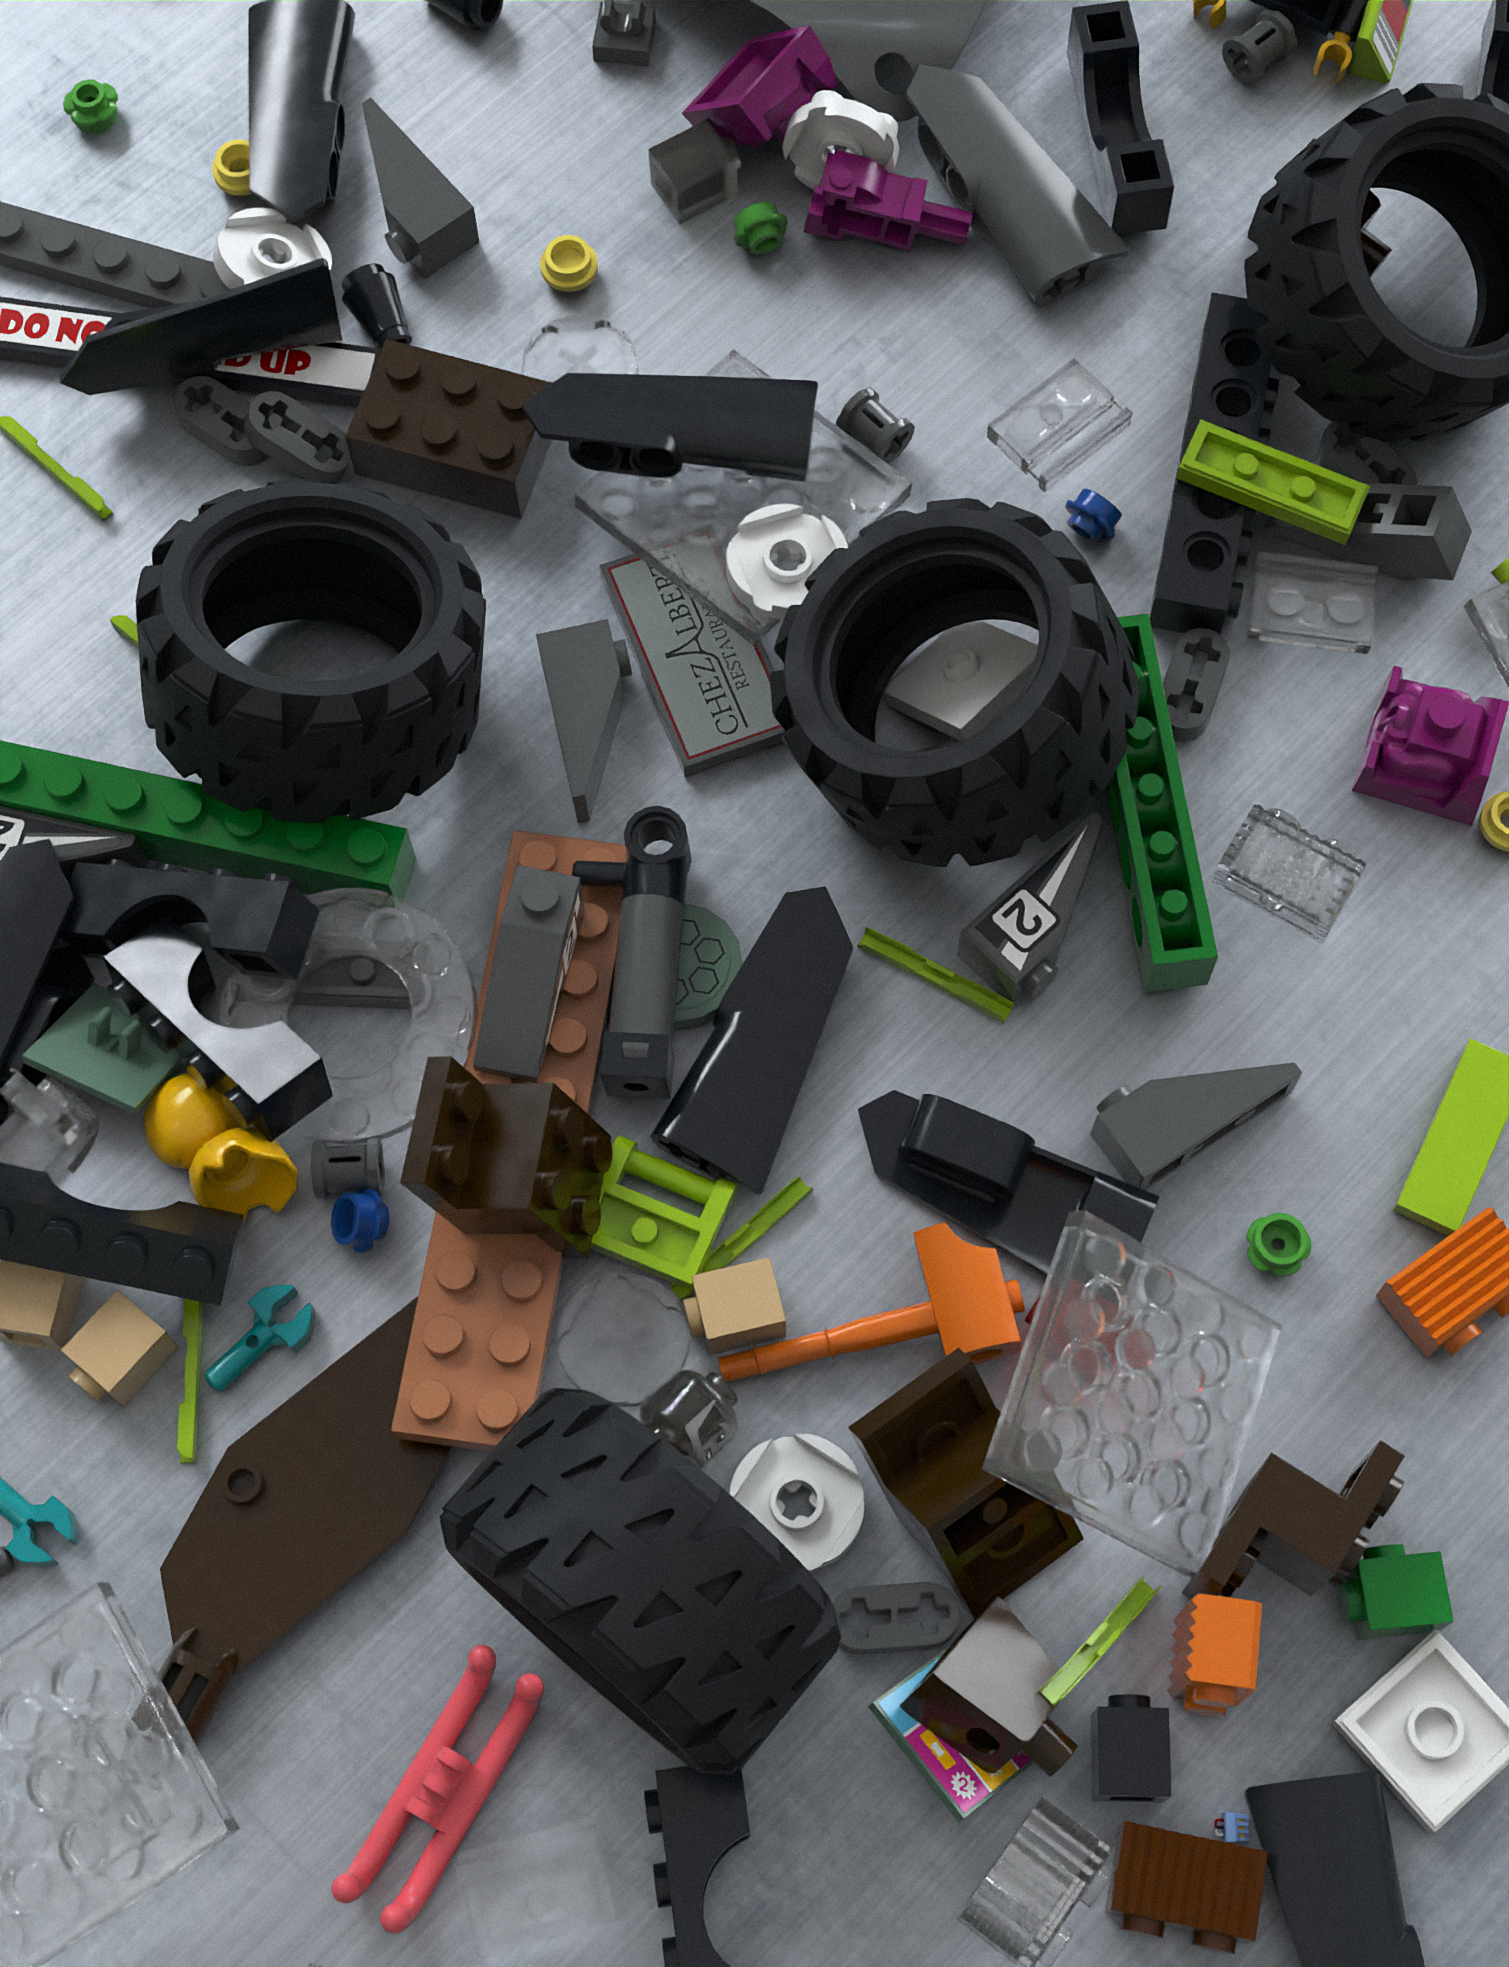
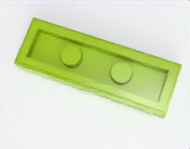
(1272, 482)
(1458, 1141)

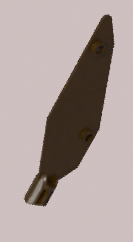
(292, 1519)

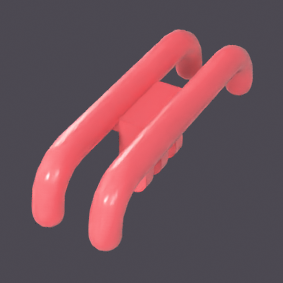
(441, 1791)

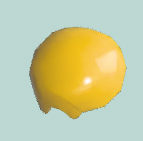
(183, 1120)
(242, 1172)

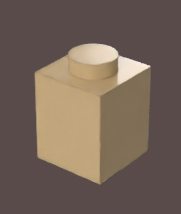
(37, 1305)
(736, 1307)
(118, 1350)

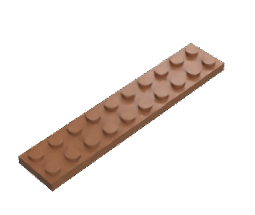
(493, 1296)

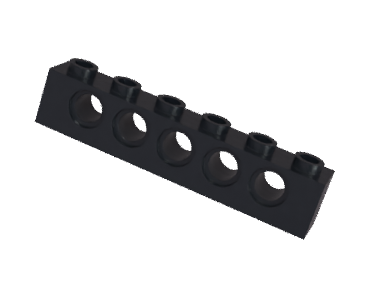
(1182, 594)

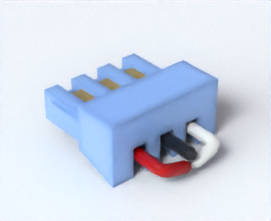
(1234, 1827)

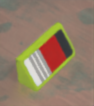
(1380, 39)

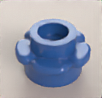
(1092, 516)
(359, 1219)

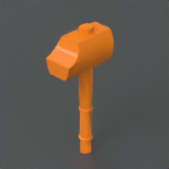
(966, 1307)

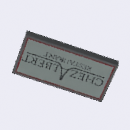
(697, 669)

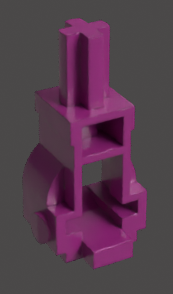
(871, 203)

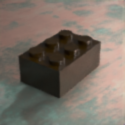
(448, 429)

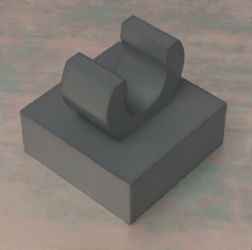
(624, 33)

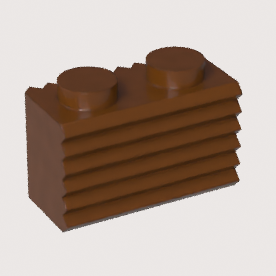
(1186, 1885)

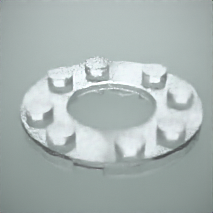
(441, 1003)

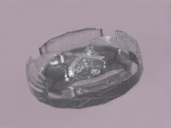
(579, 346)
(622, 1338)

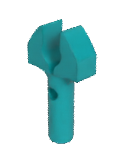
(263, 1335)
(23, 1518)

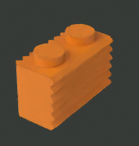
(1453, 1286)
(1215, 1653)

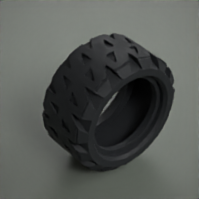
(1313, 281)
(322, 557)
(895, 593)
(643, 1577)

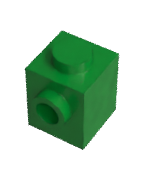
(1396, 1593)

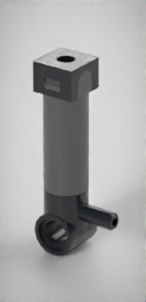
(642, 1015)

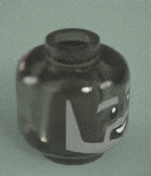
(693, 1414)

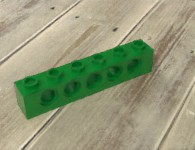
(1157, 837)

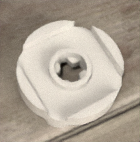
(842, 122)
(259, 232)
(754, 554)
(835, 1496)

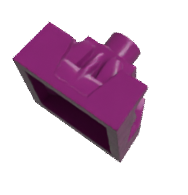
(764, 86)
(1430, 748)

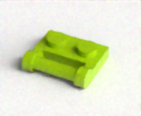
(654, 1233)

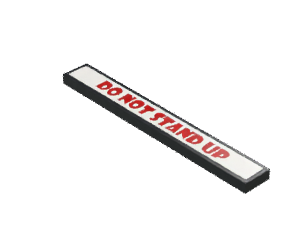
(313, 373)

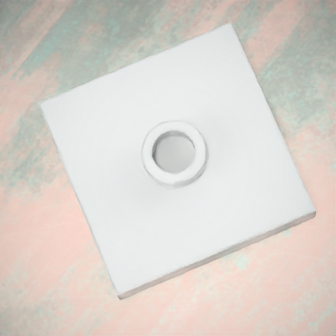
(963, 678)
(1430, 1731)

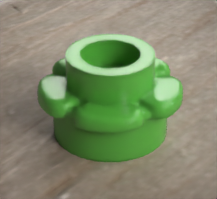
(92, 105)
(760, 228)
(1283, 1228)

